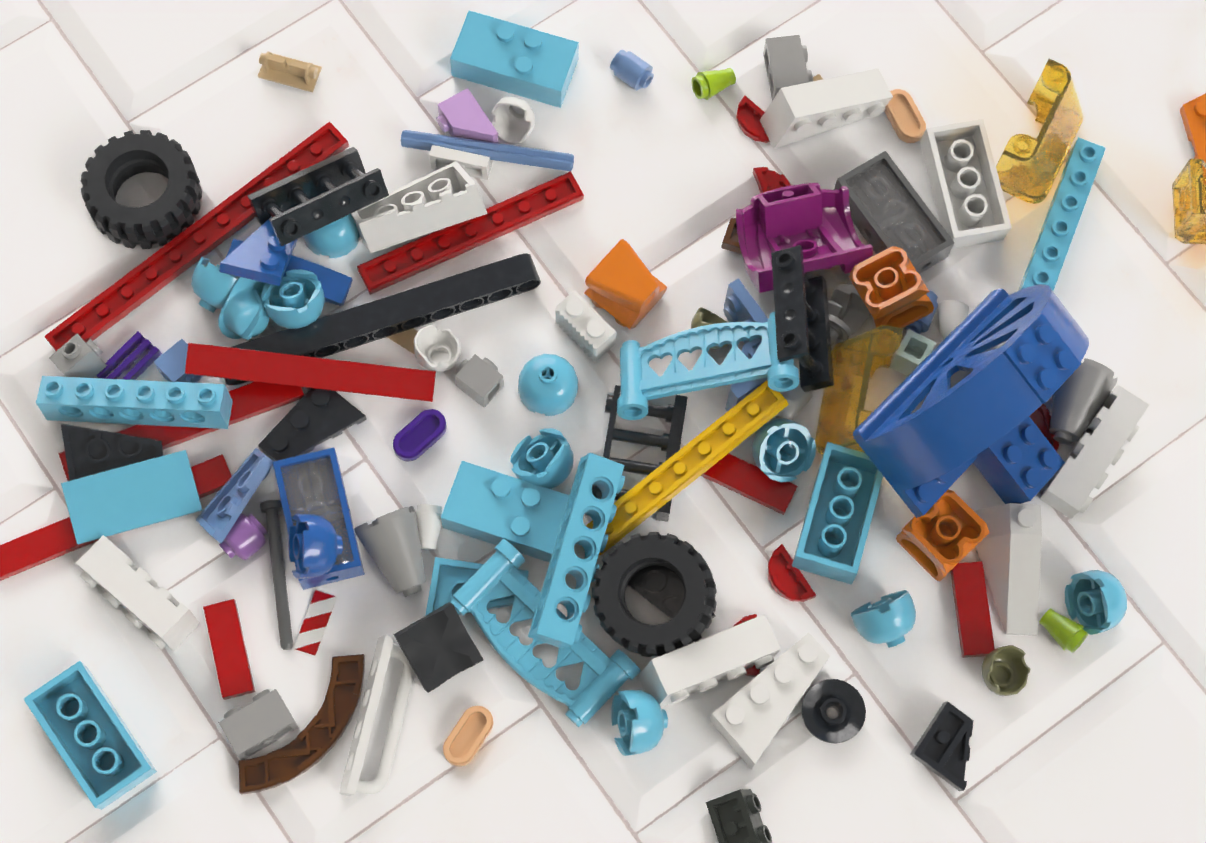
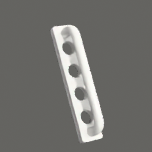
(351, 779)

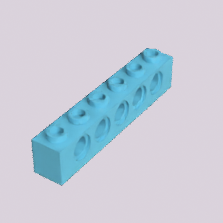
(1063, 214)
(134, 402)
(546, 623)

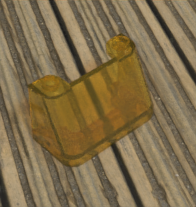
(1032, 163)
(853, 366)

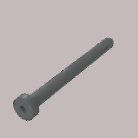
(271, 508)

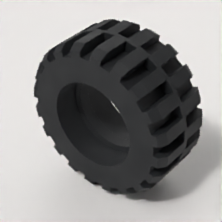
(136, 155)
(631, 558)

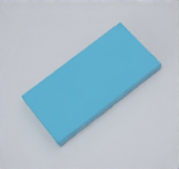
(131, 497)

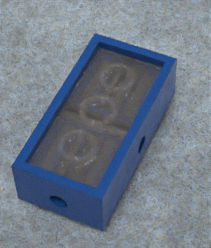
(316, 486)

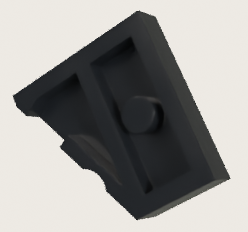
(946, 746)

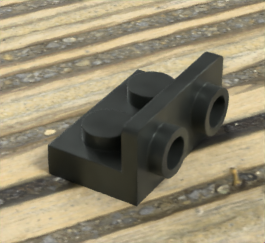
(738, 818)

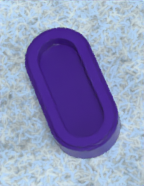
(419, 435)

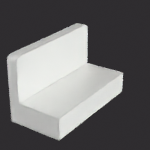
(473, 164)

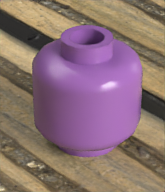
(244, 537)

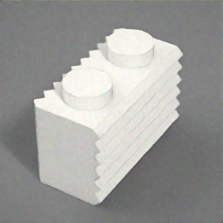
(585, 326)

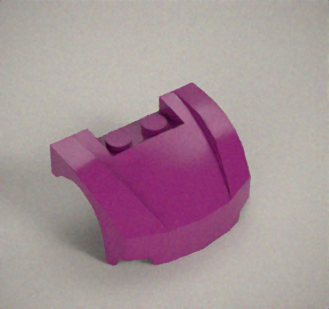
(795, 217)

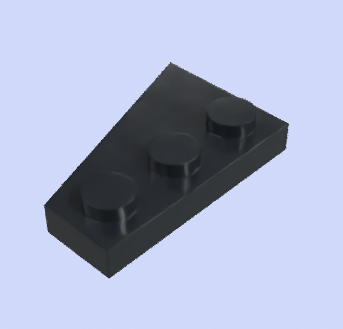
(97, 451)

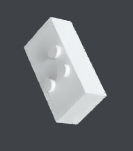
(965, 183)

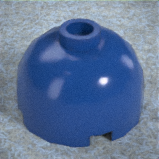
(313, 545)

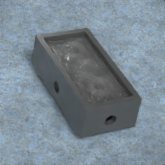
(893, 213)

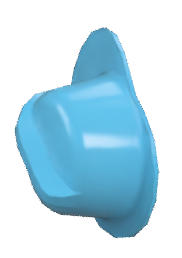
(244, 311)

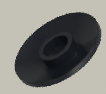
(841, 697)

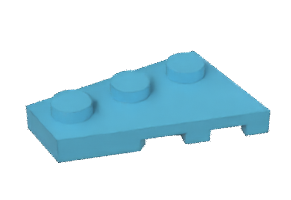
(450, 576)

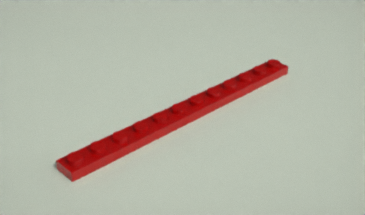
(191, 244)

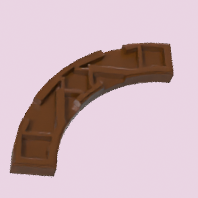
(316, 738)

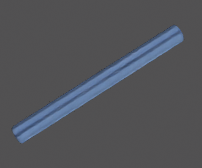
(495, 151)

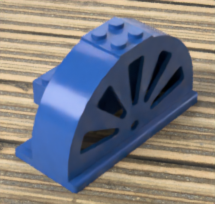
(986, 412)

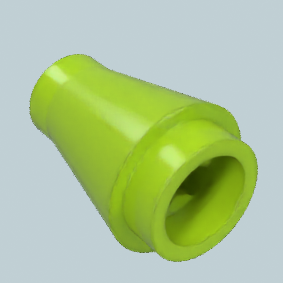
(709, 83)
(1064, 630)

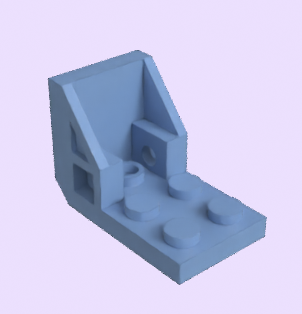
(741, 307)

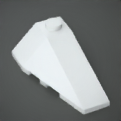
(1013, 564)

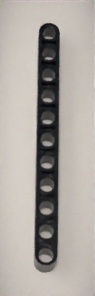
(402, 311)

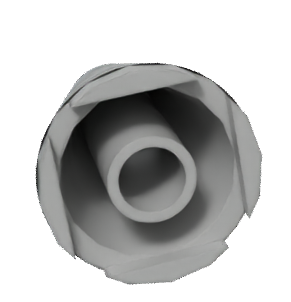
(1080, 400)
(396, 549)

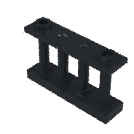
(318, 196)
(802, 319)
(668, 442)

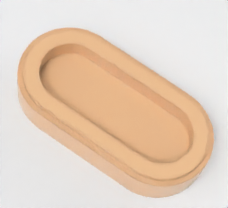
(905, 117)
(468, 736)

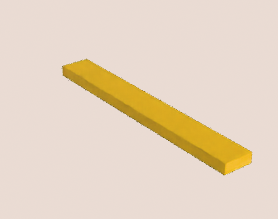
(692, 461)

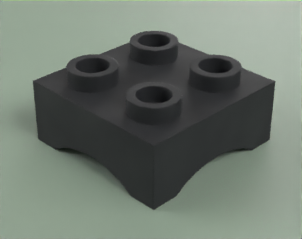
(438, 647)

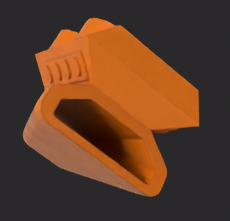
(624, 286)
(891, 288)
(943, 535)

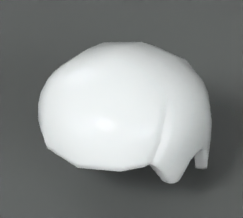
(513, 119)
(436, 348)

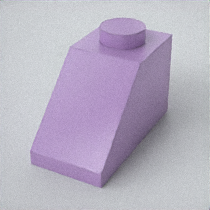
(465, 118)

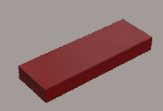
(751, 483)
(972, 609)
(229, 649)

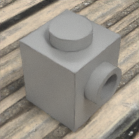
(79, 358)
(479, 379)

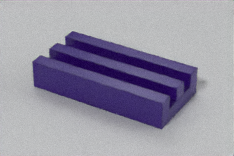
(123, 352)

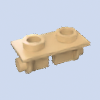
(288, 71)

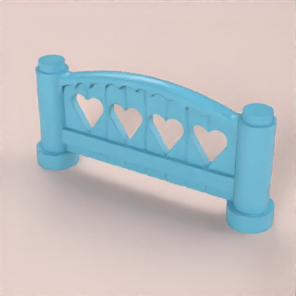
(642, 384)
(599, 675)

